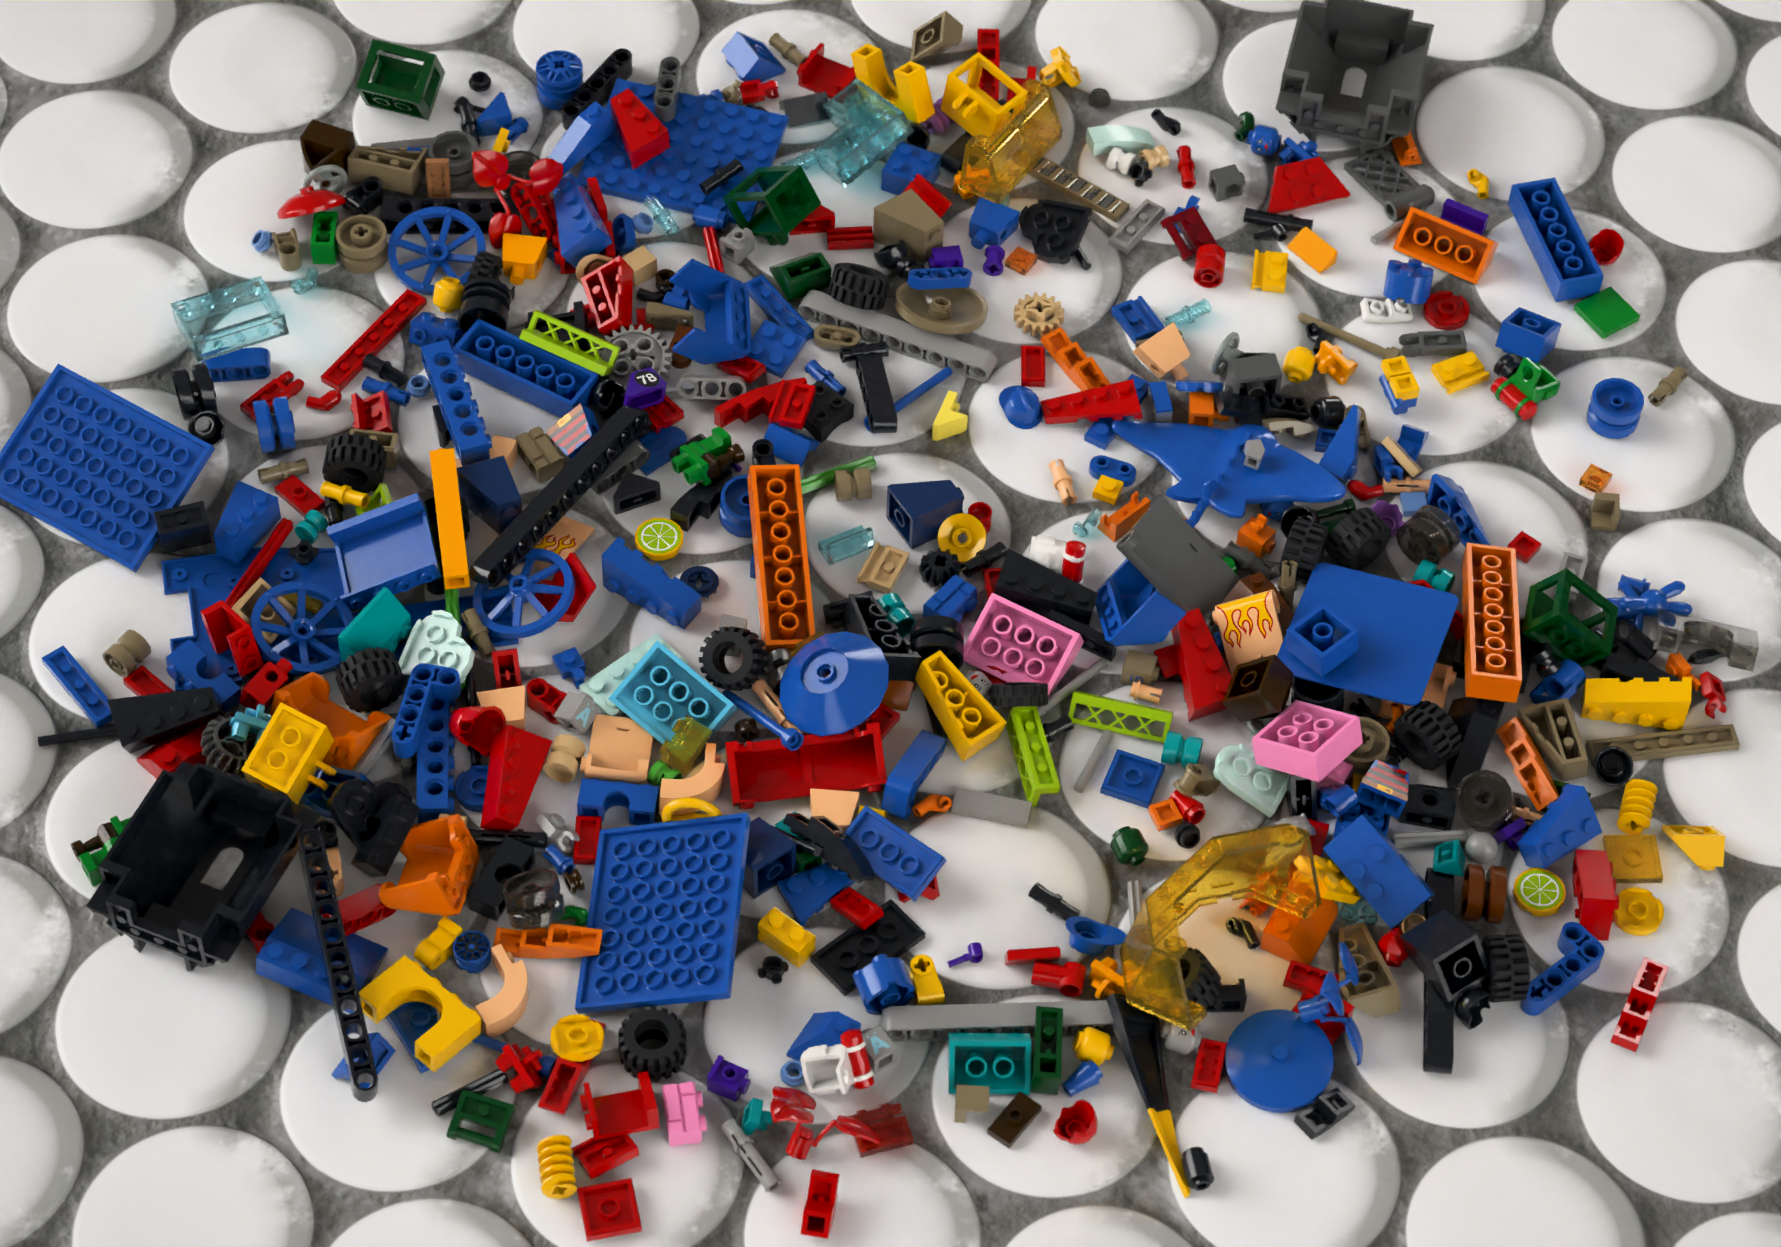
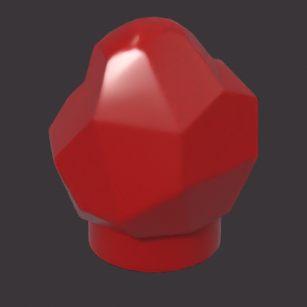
(1392, 948)

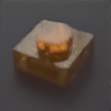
(1021, 260)
(1595, 479)

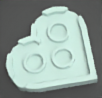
(438, 643)
(1252, 782)

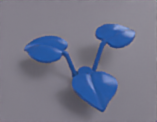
(1318, 1006)

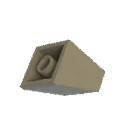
(908, 220)

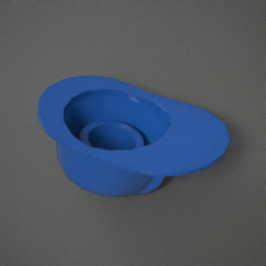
(1021, 407)
(1092, 937)

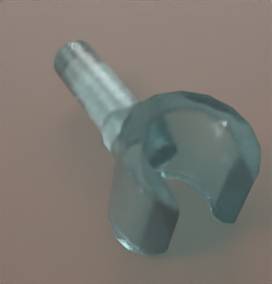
(1369, 917)

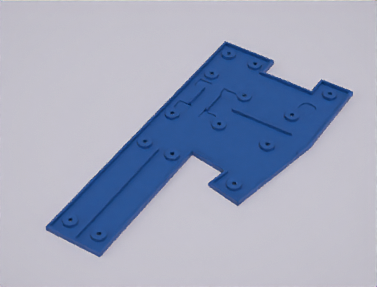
(210, 580)

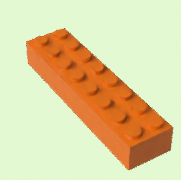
(780, 555)
(1491, 623)

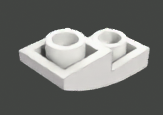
(1387, 311)

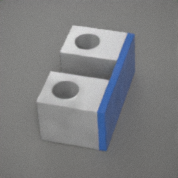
(1160, 401)

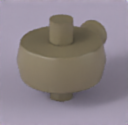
(731, 93)

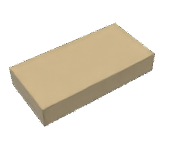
(1401, 456)

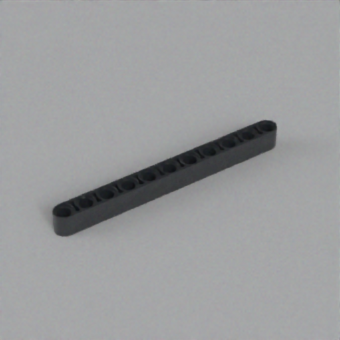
(558, 496)
(341, 974)

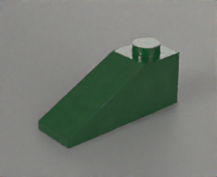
(1047, 1050)

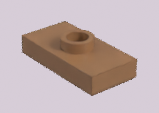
(438, 178)

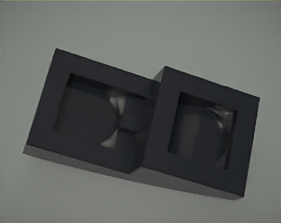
(1324, 1114)

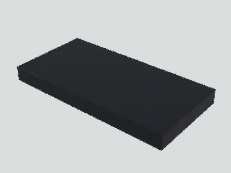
(857, 947)

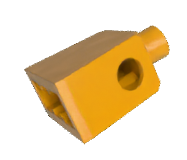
(523, 256)

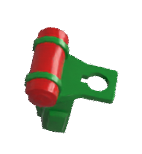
(1526, 388)

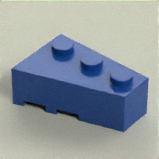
(245, 521)
(1561, 829)

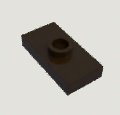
(1014, 1119)

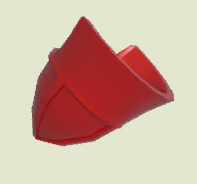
(477, 726)

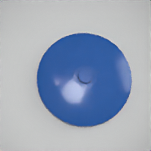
(1278, 1061)

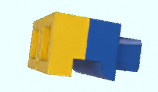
(1399, 384)

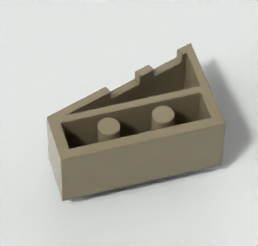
(396, 169)
(1556, 737)

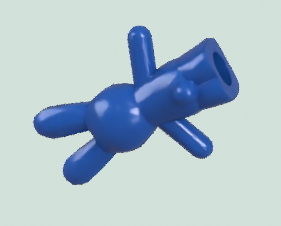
(1648, 602)

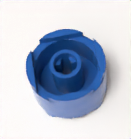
(1408, 281)
(884, 984)

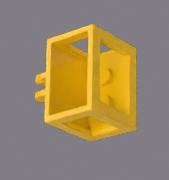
(971, 105)
(290, 754)

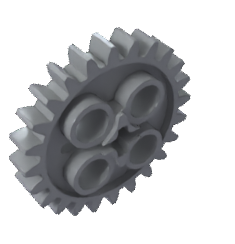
(632, 342)

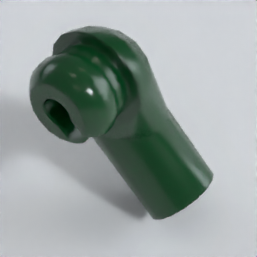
(1248, 123)

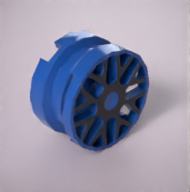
(473, 952)

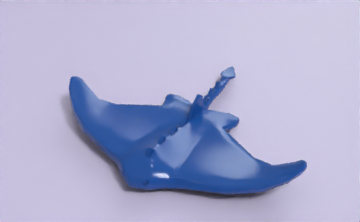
(1213, 469)

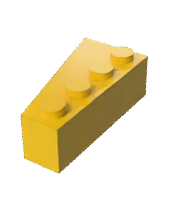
(1637, 702)
(958, 706)

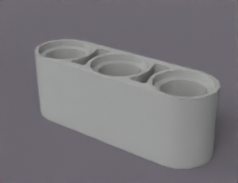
(701, 392)

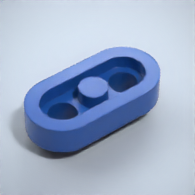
(624, 234)
(1112, 468)

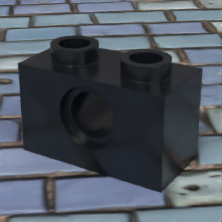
(1437, 815)

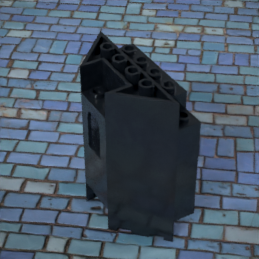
(169, 844)

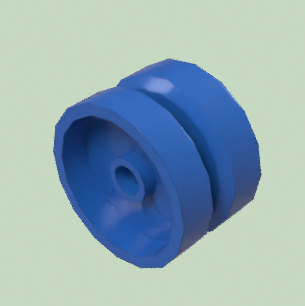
(1615, 408)
(275, 424)
(735, 508)

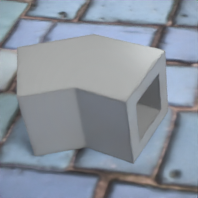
(1254, 453)

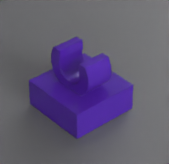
(1511, 833)

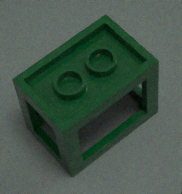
(399, 83)
(787, 199)
(1569, 637)

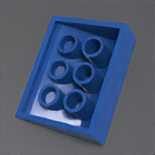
(295, 959)

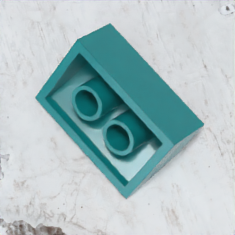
(379, 624)
(991, 1061)

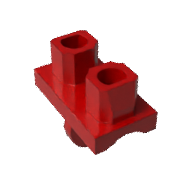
(525, 1064)

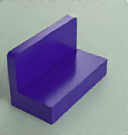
(1464, 216)

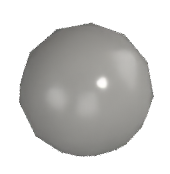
(1481, 847)

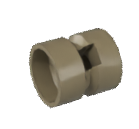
(852, 484)
(130, 649)

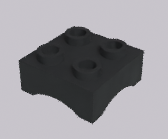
(827, 412)

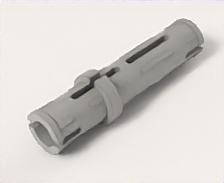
(744, 1146)

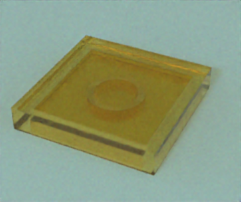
(1634, 858)

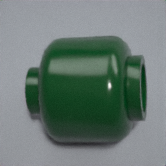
(1129, 846)

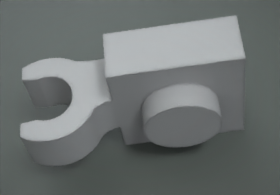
(555, 828)

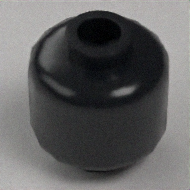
(1327, 411)

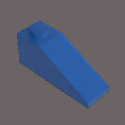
(1342, 452)

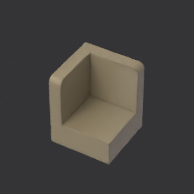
(1605, 511)
(970, 1099)

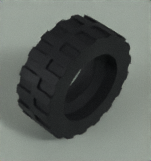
(1019, 694)

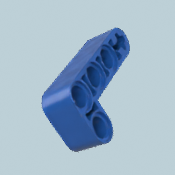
(424, 685)
(911, 773)
(1574, 958)

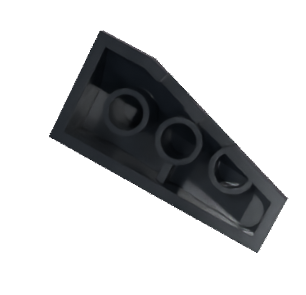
(1477, 725)

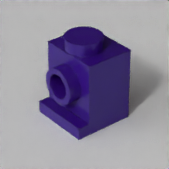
(946, 257)
(728, 1079)

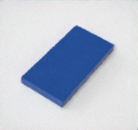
(894, 853)

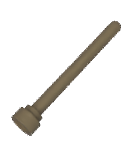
(1385, 353)

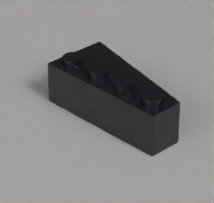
(1043, 589)
(867, 617)
(161, 716)

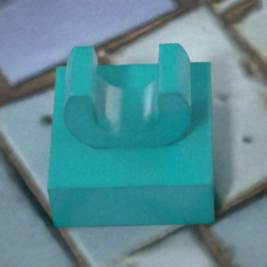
(754, 1117)

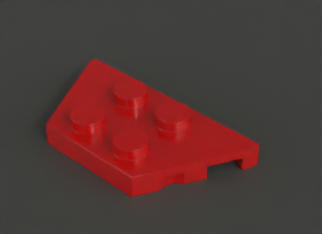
(1304, 185)

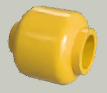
(448, 294)
(1298, 364)
(1092, 1045)

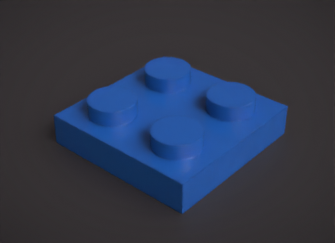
(775, 347)

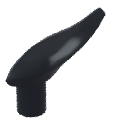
(1704, 656)

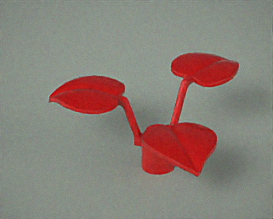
(490, 170)
(790, 1105)

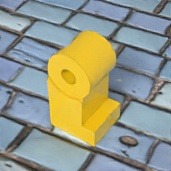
(439, 944)

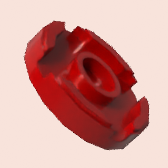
(1446, 311)

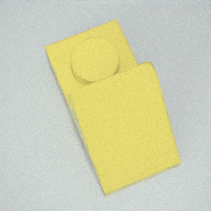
(949, 420)

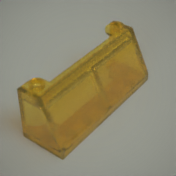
(999, 163)

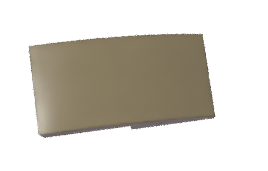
(1294, 426)

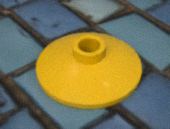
(953, 528)

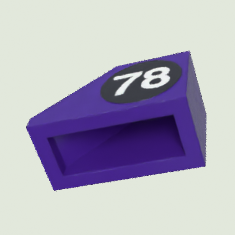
(645, 389)

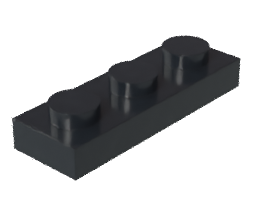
(1093, 640)

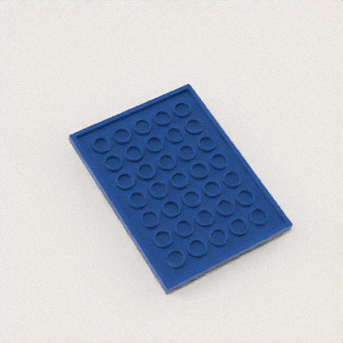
(701, 139)
(98, 466)
(665, 913)

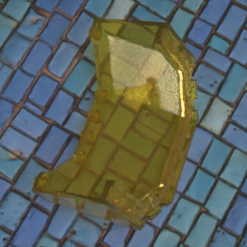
(1258, 863)

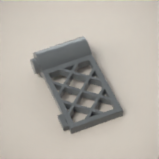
(1399, 203)

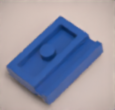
(1137, 319)

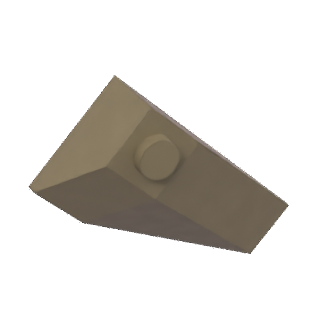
(1377, 989)

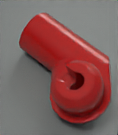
(326, 402)

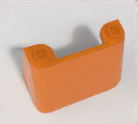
(350, 733)
(437, 868)

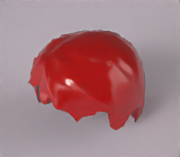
(1606, 246)
(1077, 1123)

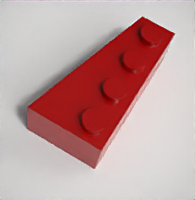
(1201, 666)
(511, 776)

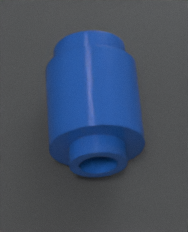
(710, 216)

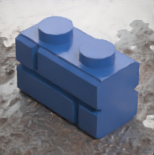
(952, 599)

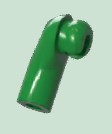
(580, 915)

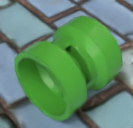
(661, 770)

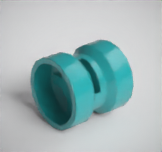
(311, 526)

